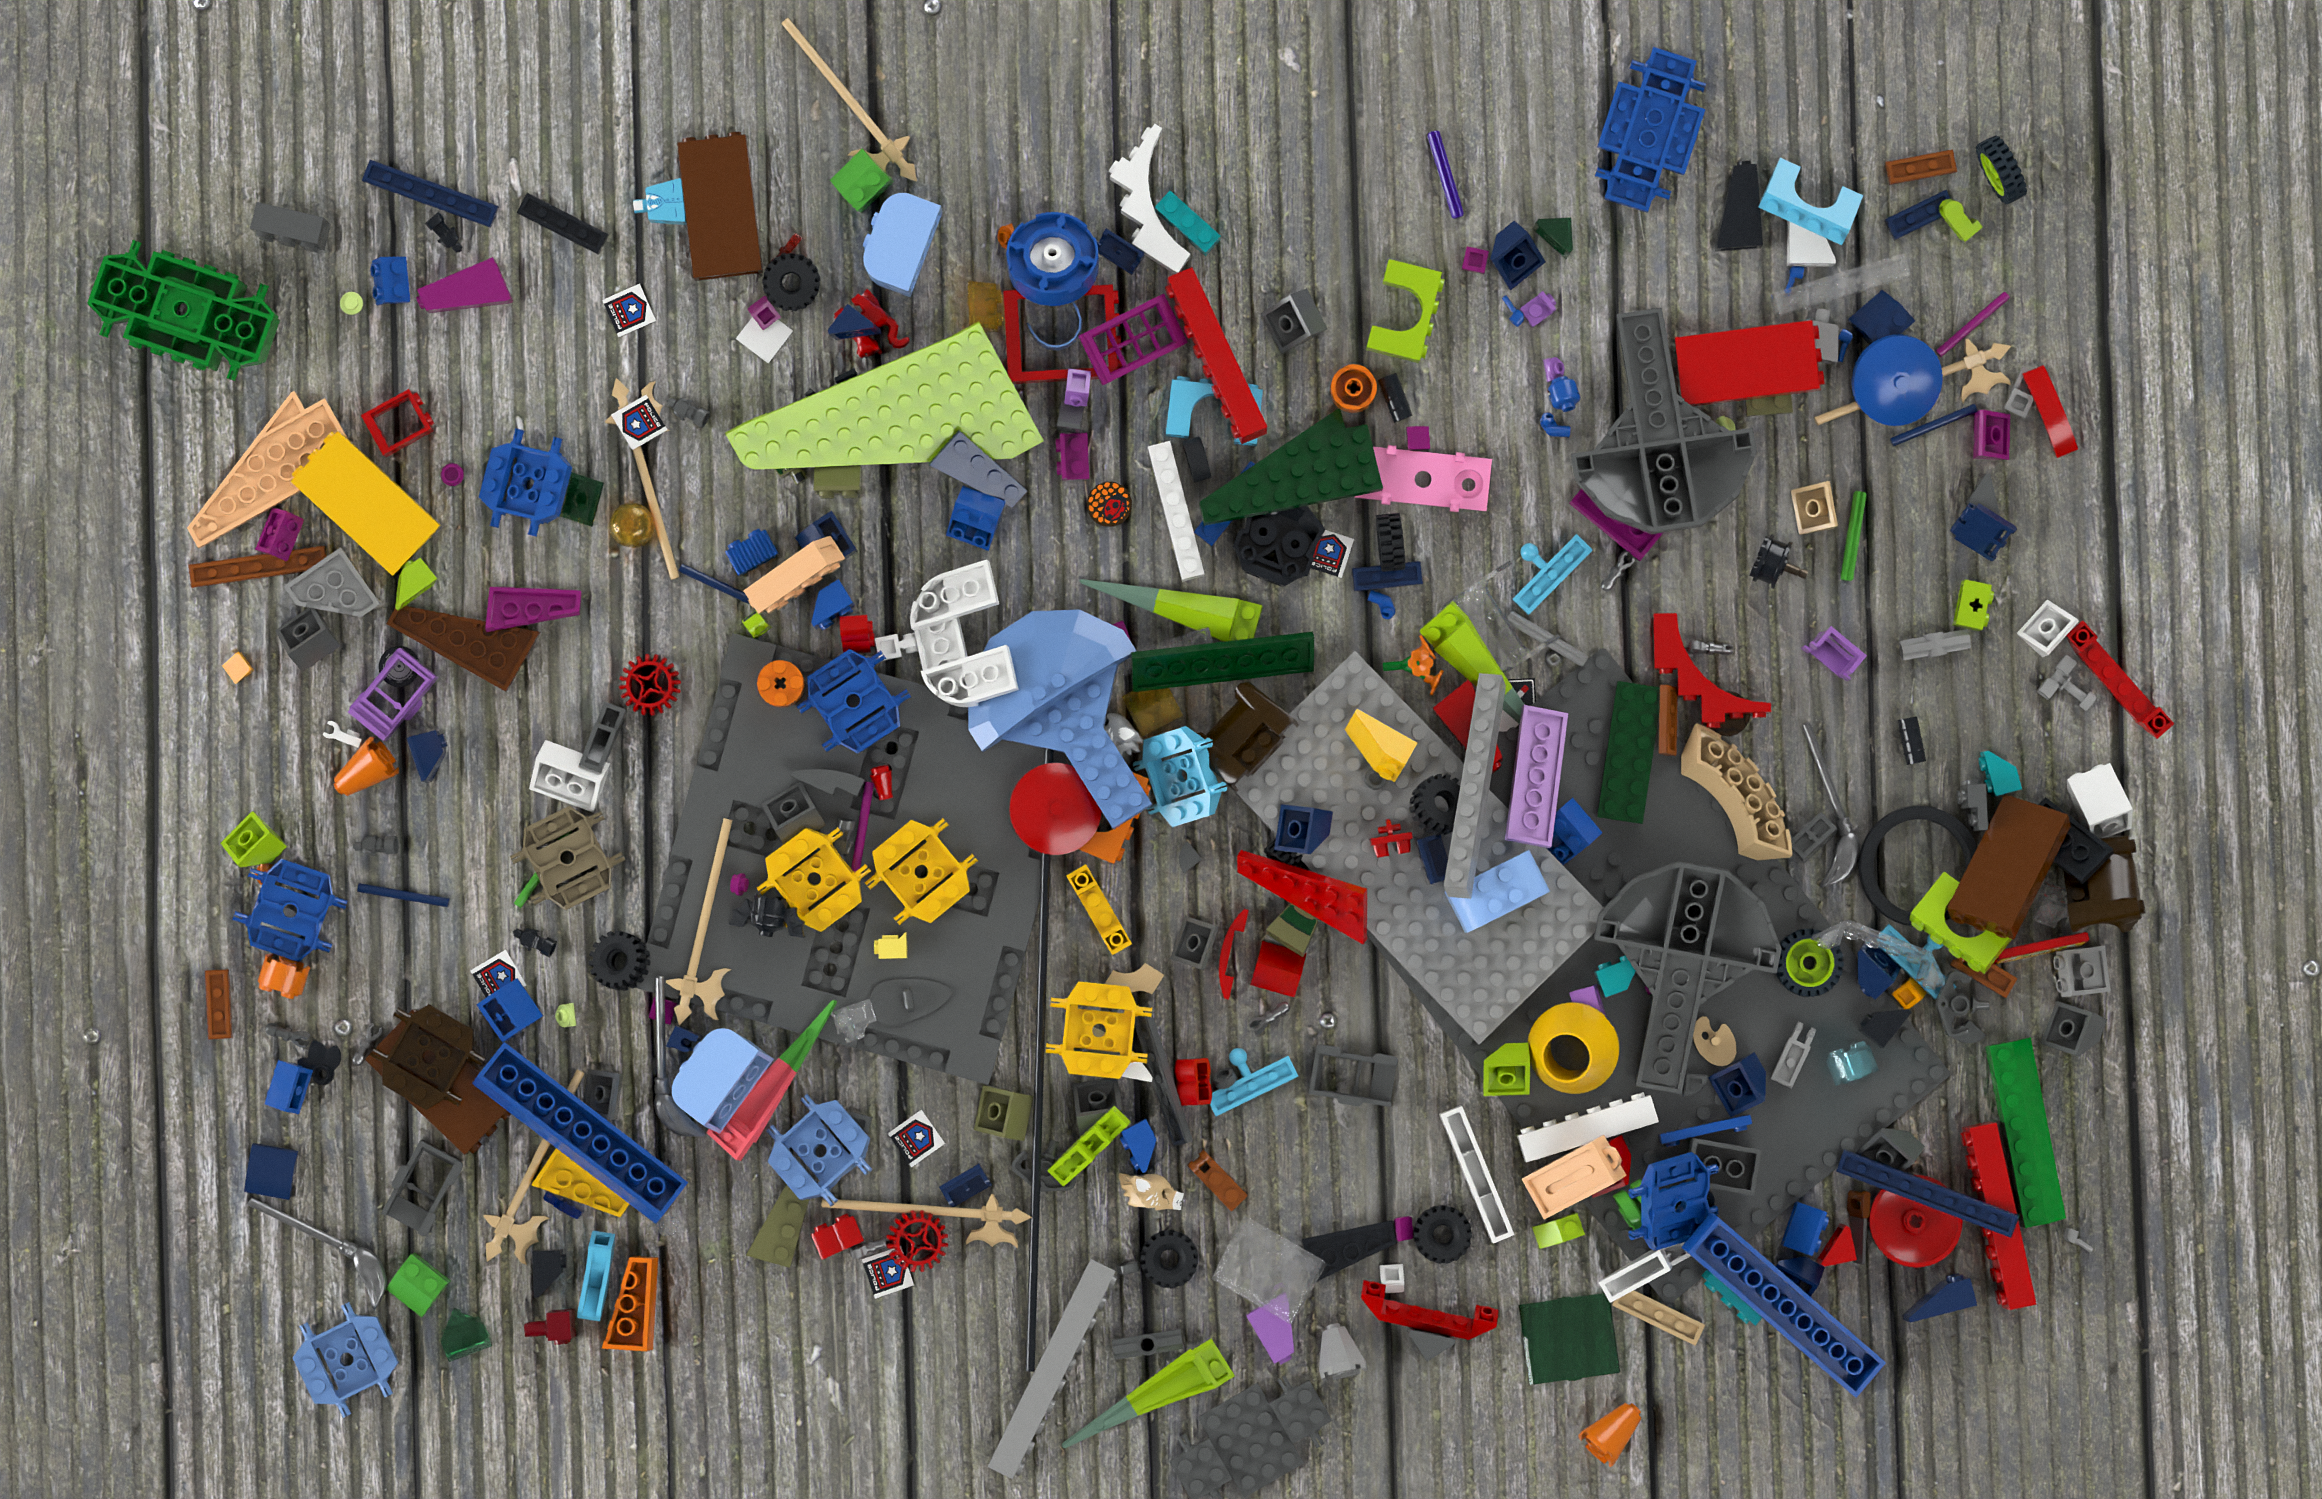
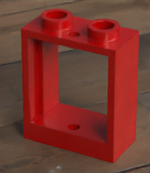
(376, 432)

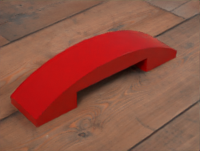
(2050, 411)
(1237, 925)

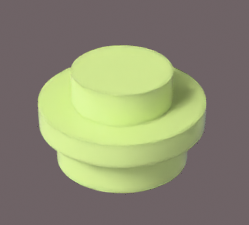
(351, 303)

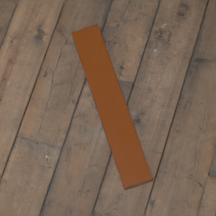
(254, 567)

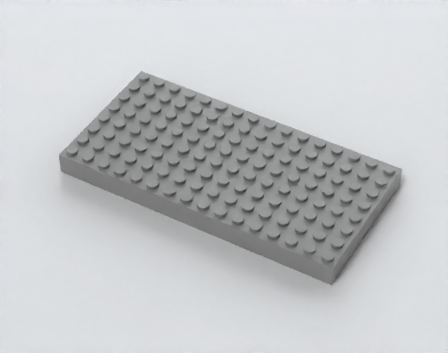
(1471, 974)

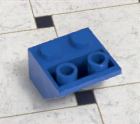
(975, 518)
(830, 604)
(1572, 832)
(509, 1010)
(1141, 1142)
(1804, 1228)

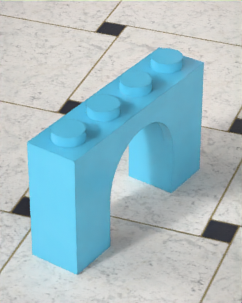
(1784, 202)
(1185, 396)

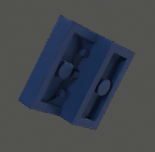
(271, 1171)

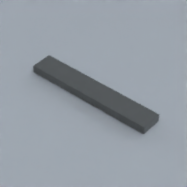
(1163, 1080)

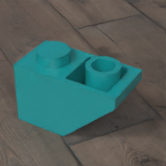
(2000, 774)
(1614, 977)

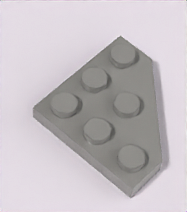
(333, 587)

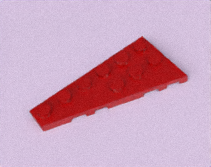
(1326, 898)

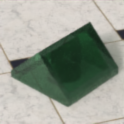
(1556, 233)
(581, 500)

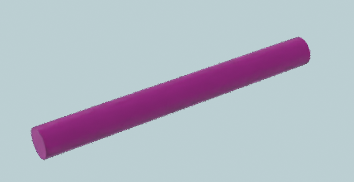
(1972, 324)
(862, 826)

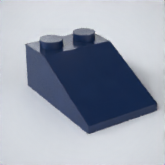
(1946, 1297)

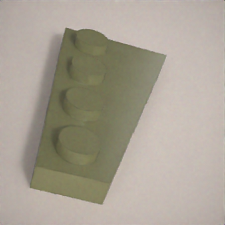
(781, 1230)

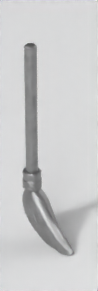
(1848, 846)
(666, 1109)
(365, 1261)

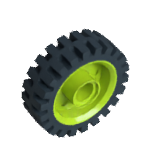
(2001, 169)
(1813, 981)

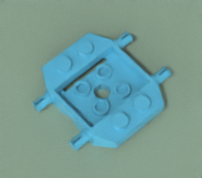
(1169, 782)

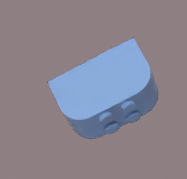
(900, 241)
(1500, 891)
(718, 1077)

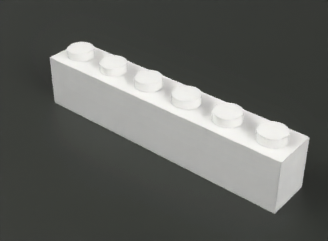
(1176, 511)
(1585, 1128)
(1476, 1174)

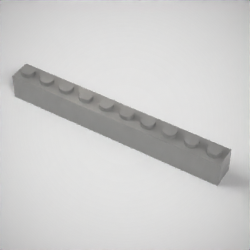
(1474, 786)
(1051, 1369)

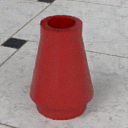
(882, 781)

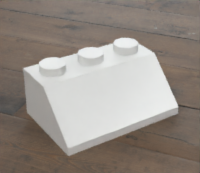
(562, 778)

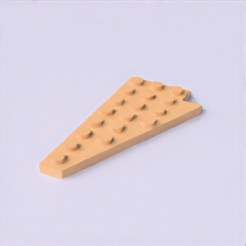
(266, 468)

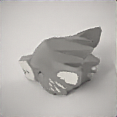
(1123, 734)

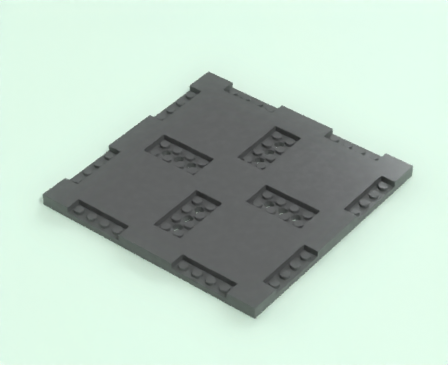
(935, 776)

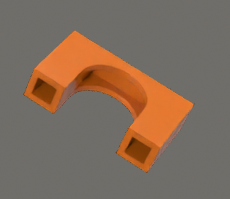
(1109, 844)

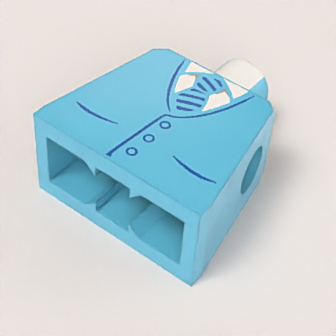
(663, 203)

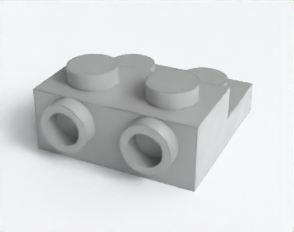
(2082, 971)

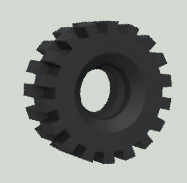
(803, 269)
(1390, 542)
(1425, 806)
(605, 957)
(1459, 1240)
(1162, 1275)

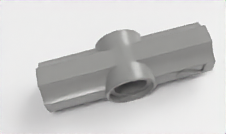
(1934, 644)

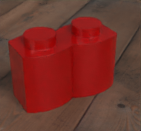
(857, 634)
(1193, 1081)
(837, 1237)

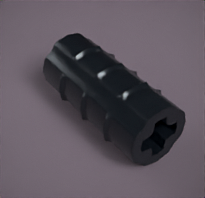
(1395, 397)
(1911, 740)

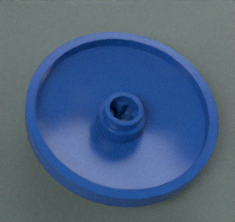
(1897, 380)

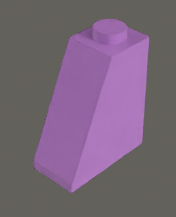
(1273, 1333)

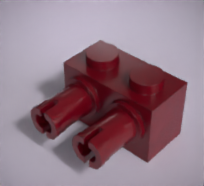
(557, 1327)

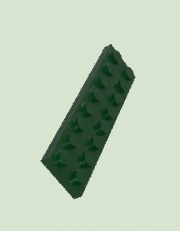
(1222, 661)

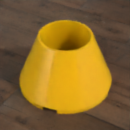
(1587, 1025)

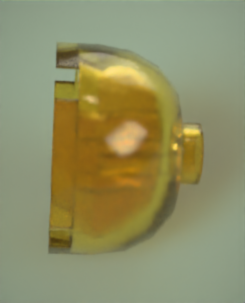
(631, 525)

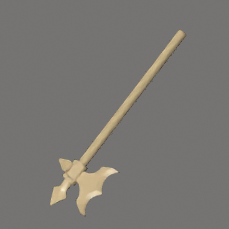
(890, 150)
(1980, 380)
(620, 392)
(710, 990)
(526, 1233)
(990, 1233)

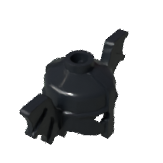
(768, 916)

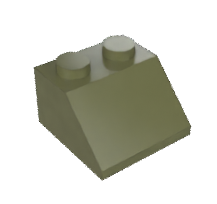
(1003, 1113)

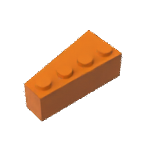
(635, 1307)

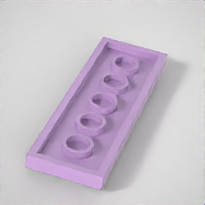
(1536, 776)

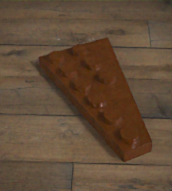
(463, 640)

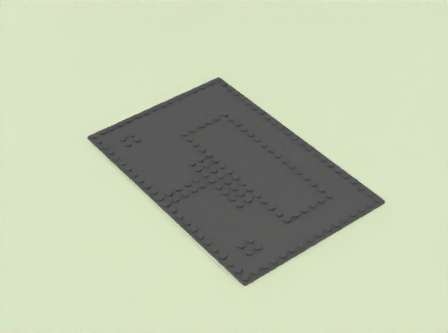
(1795, 1128)

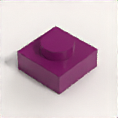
(1475, 260)

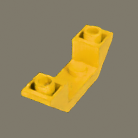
(1099, 909)

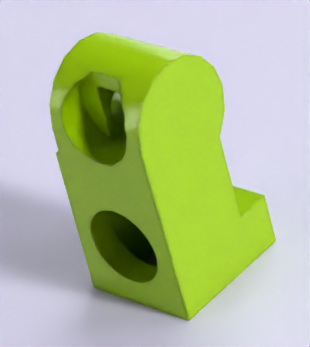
(1954, 215)
(756, 624)

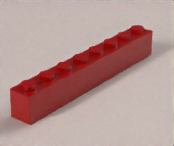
(1216, 355)

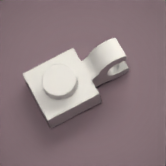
(351, 737)

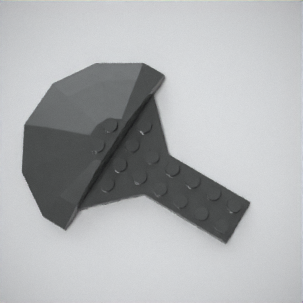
(1662, 458)
(1687, 938)

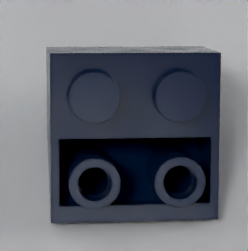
(824, 527)

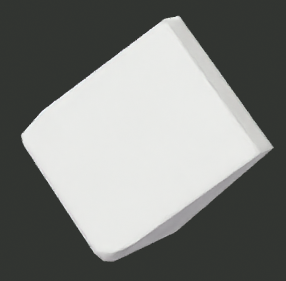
(1392, 1277)

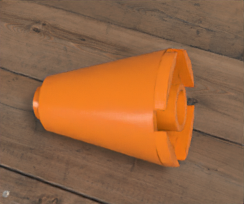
(366, 768)
(1611, 1433)

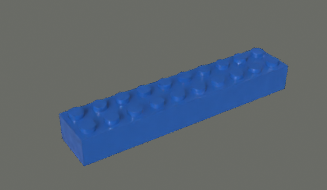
(580, 1132)
(1783, 1304)

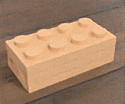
(794, 575)
(1574, 1176)

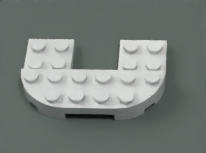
(940, 640)

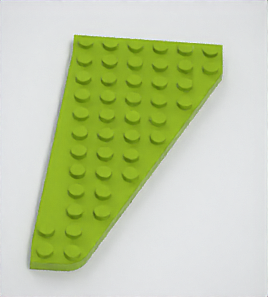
(897, 412)

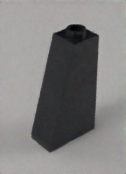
(1741, 216)

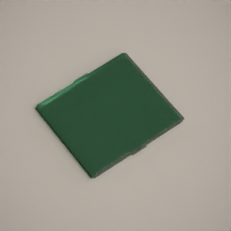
(1569, 1338)

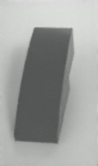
(603, 737)
(830, 780)

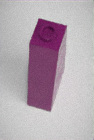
(469, 288)

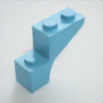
(596, 1276)

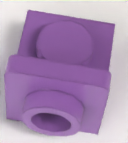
(1538, 308)
(1077, 387)

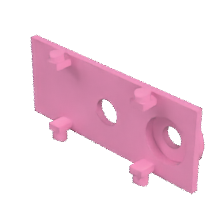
(1447, 473)

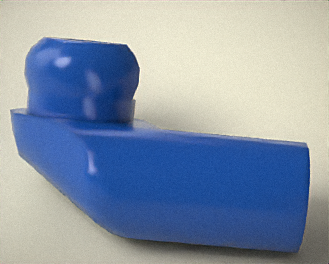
(1552, 428)
(1385, 604)

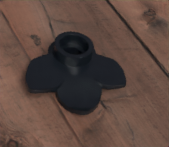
(319, 1059)

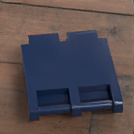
(1981, 530)

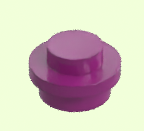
(452, 474)
(739, 884)

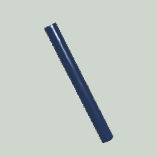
(1935, 424)
(710, 581)
(403, 895)

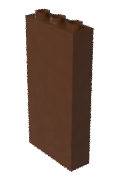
(720, 206)
(2009, 867)
(462, 1124)

